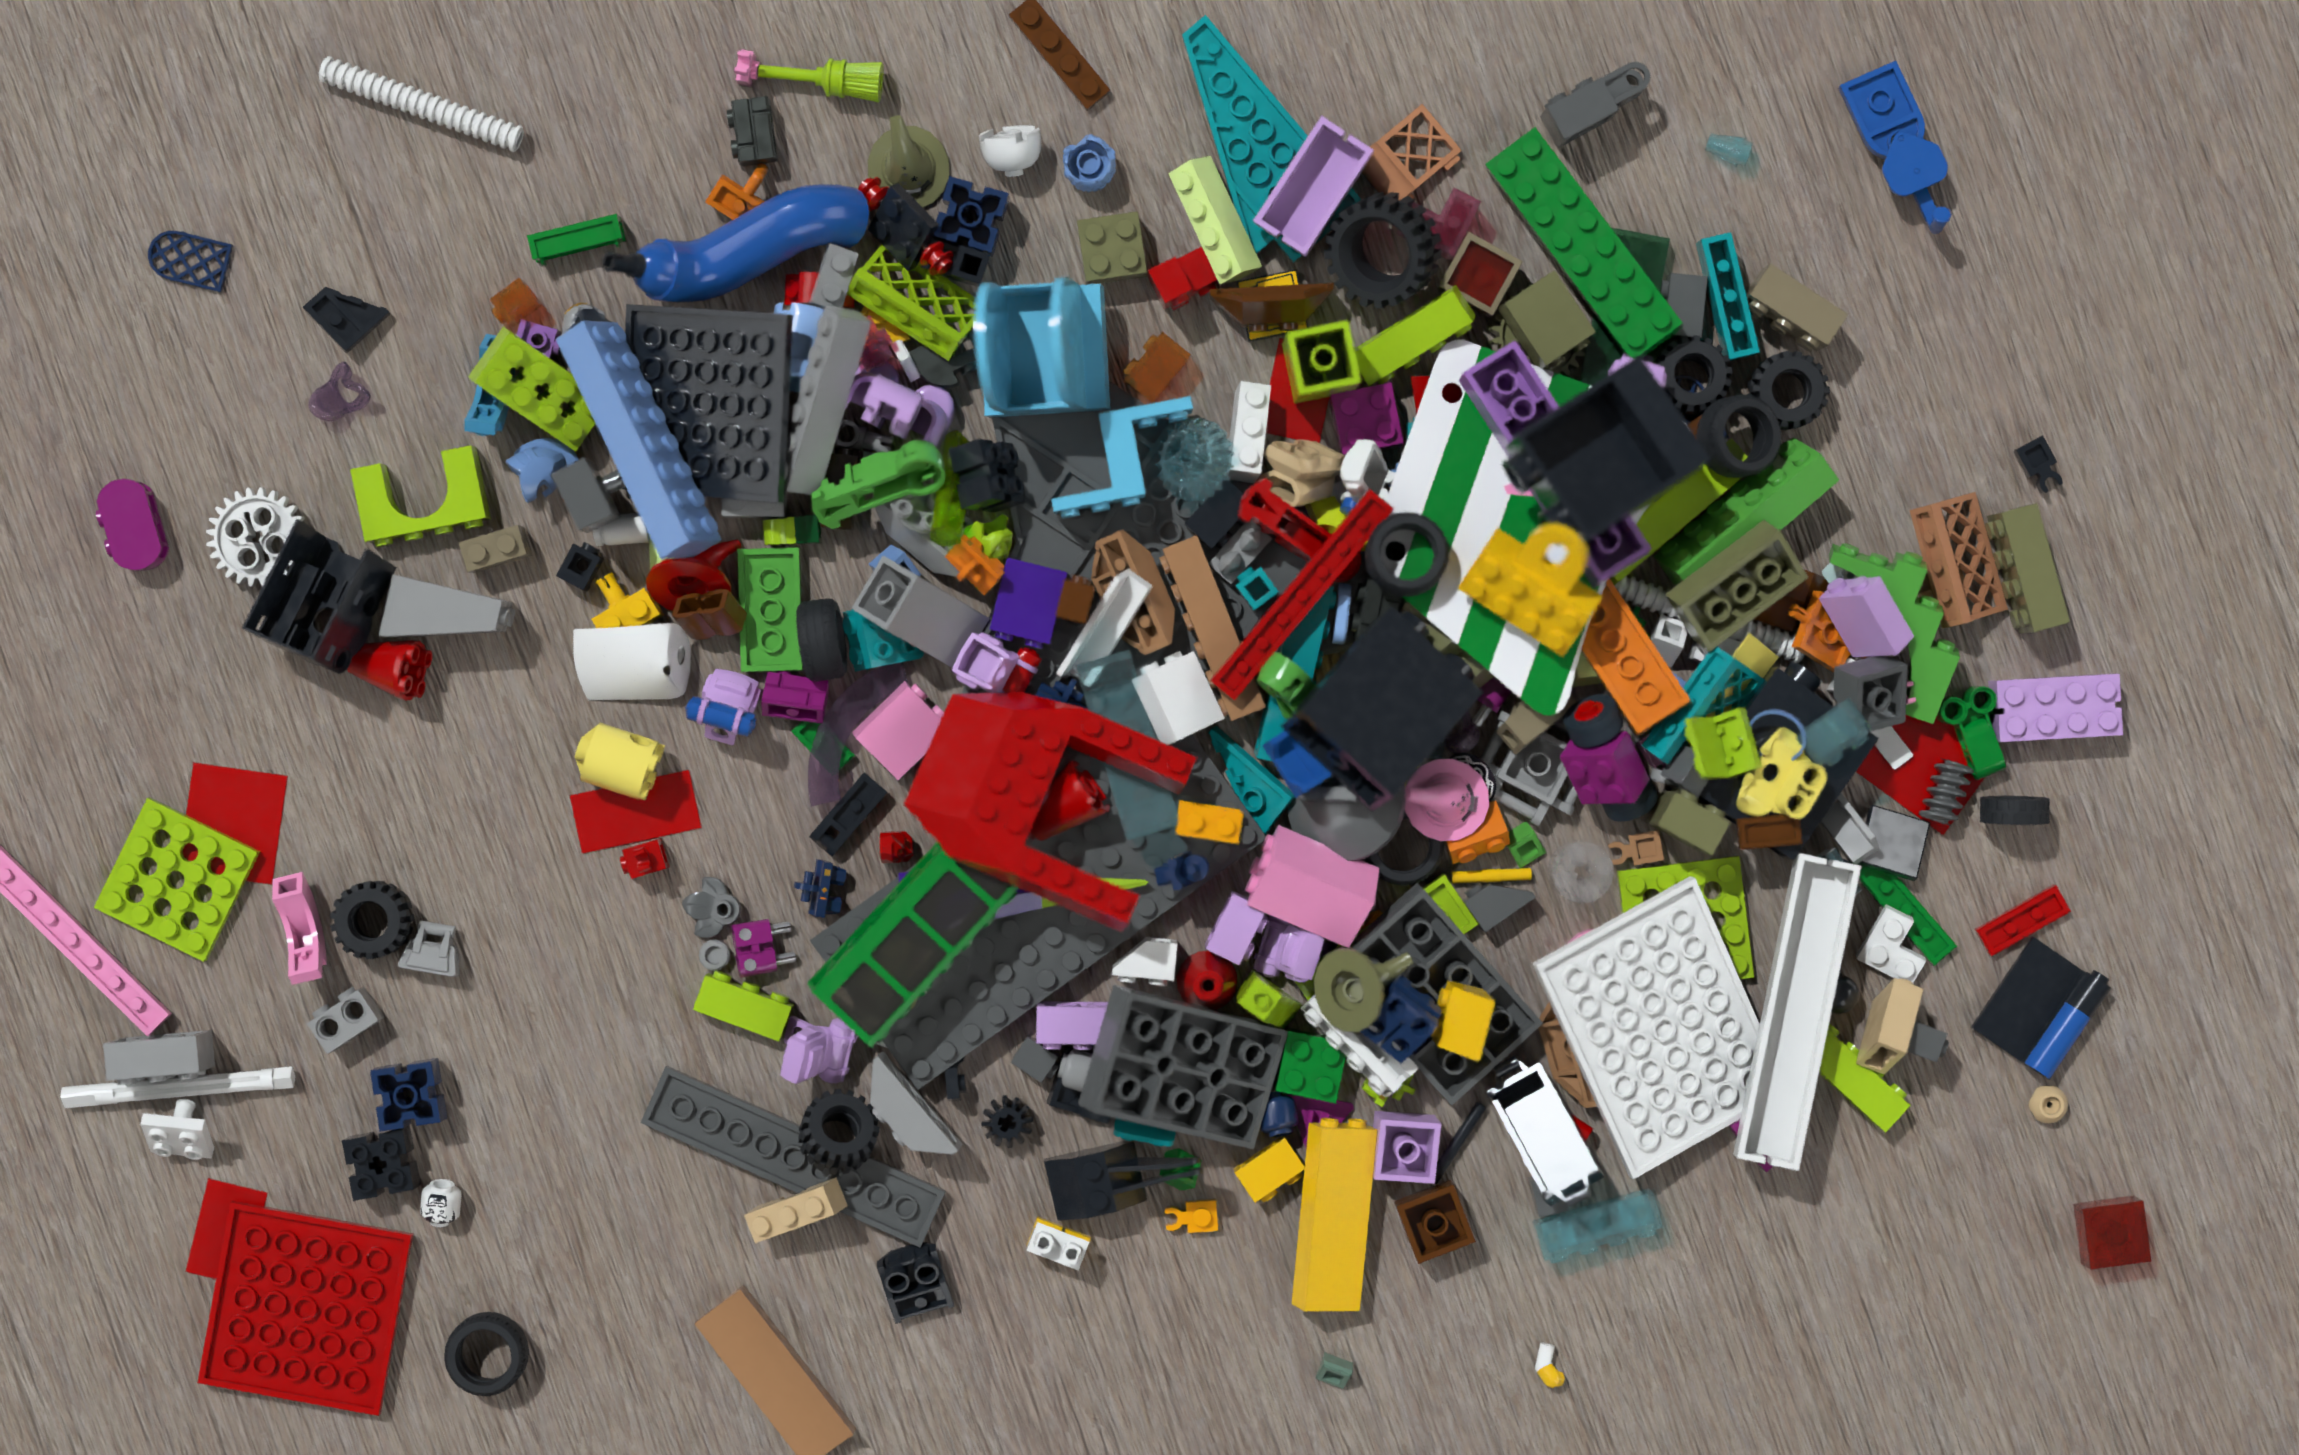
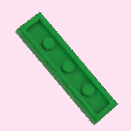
(1925, 931)

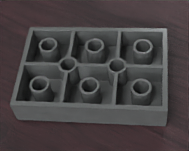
(1439, 955)
(1182, 1067)

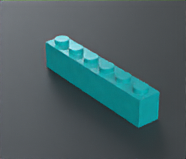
(1303, 649)

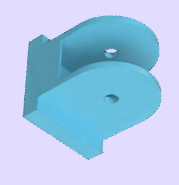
(1042, 348)

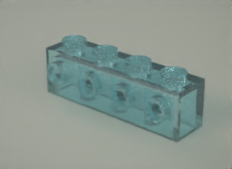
(1597, 1224)

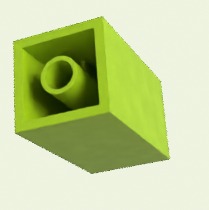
(1321, 361)

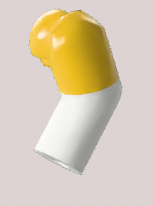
(1545, 1369)

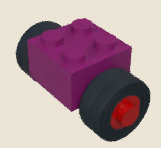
(1604, 760)

